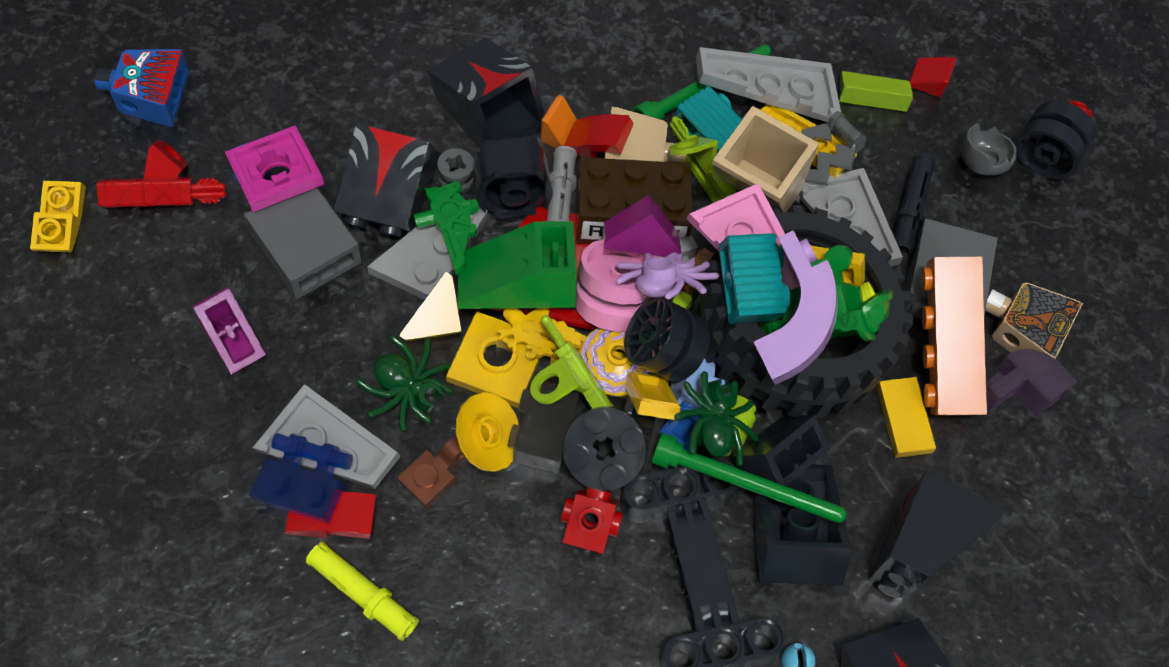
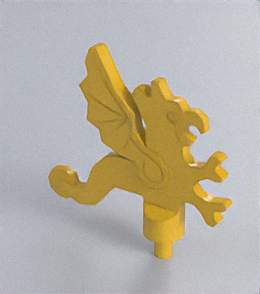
(530, 329)

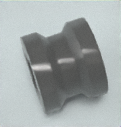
(464, 174)

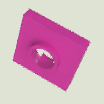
(275, 150)

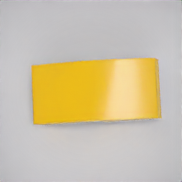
(59, 216)

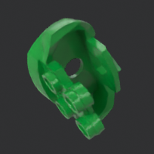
(853, 314)

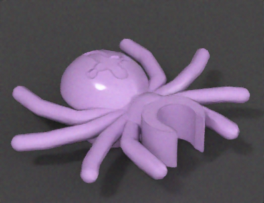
(661, 274)

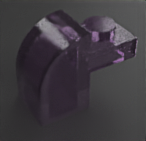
(1030, 376)

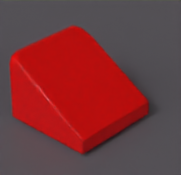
(932, 74)

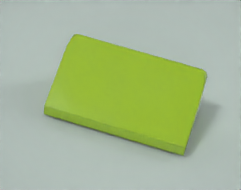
(875, 91)

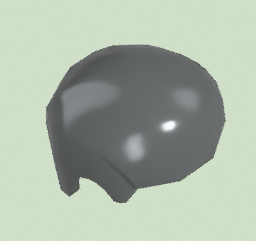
(987, 151)

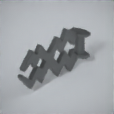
(844, 154)

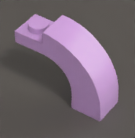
(809, 330)

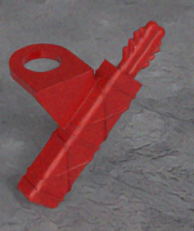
(160, 184)

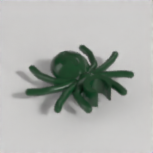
(406, 382)
(716, 426)

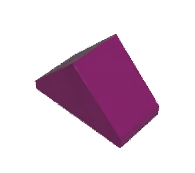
(642, 230)
(228, 330)

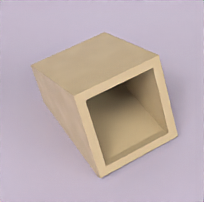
(766, 154)

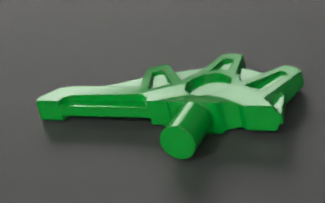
(452, 217)

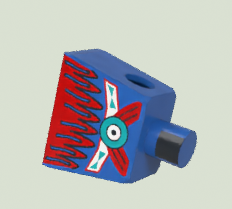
(147, 83)

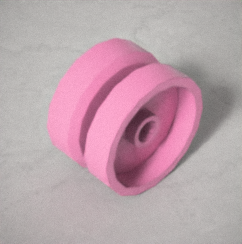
(597, 293)

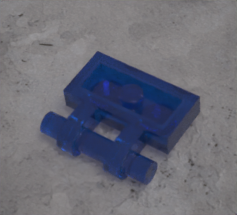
(298, 489)

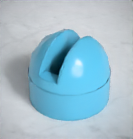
(790, 659)

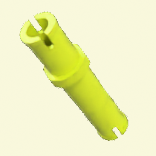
(375, 601)

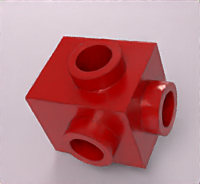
(583, 532)

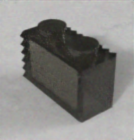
(543, 429)

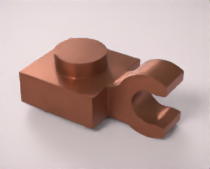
(431, 476)

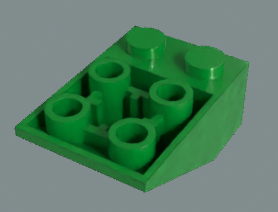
(522, 269)

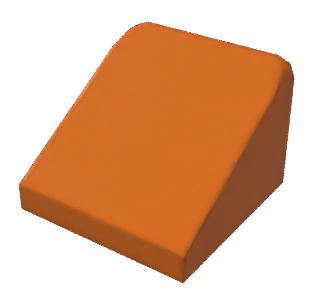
(557, 123)

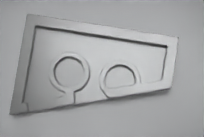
(853, 198)
(419, 259)
(324, 423)

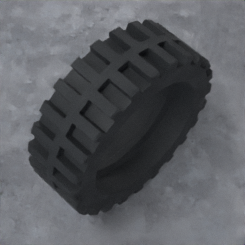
(825, 381)

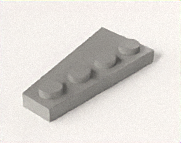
(777, 81)

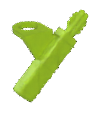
(700, 155)
(571, 371)

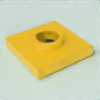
(475, 374)

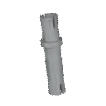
(563, 183)

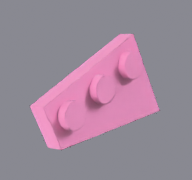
(741, 215)

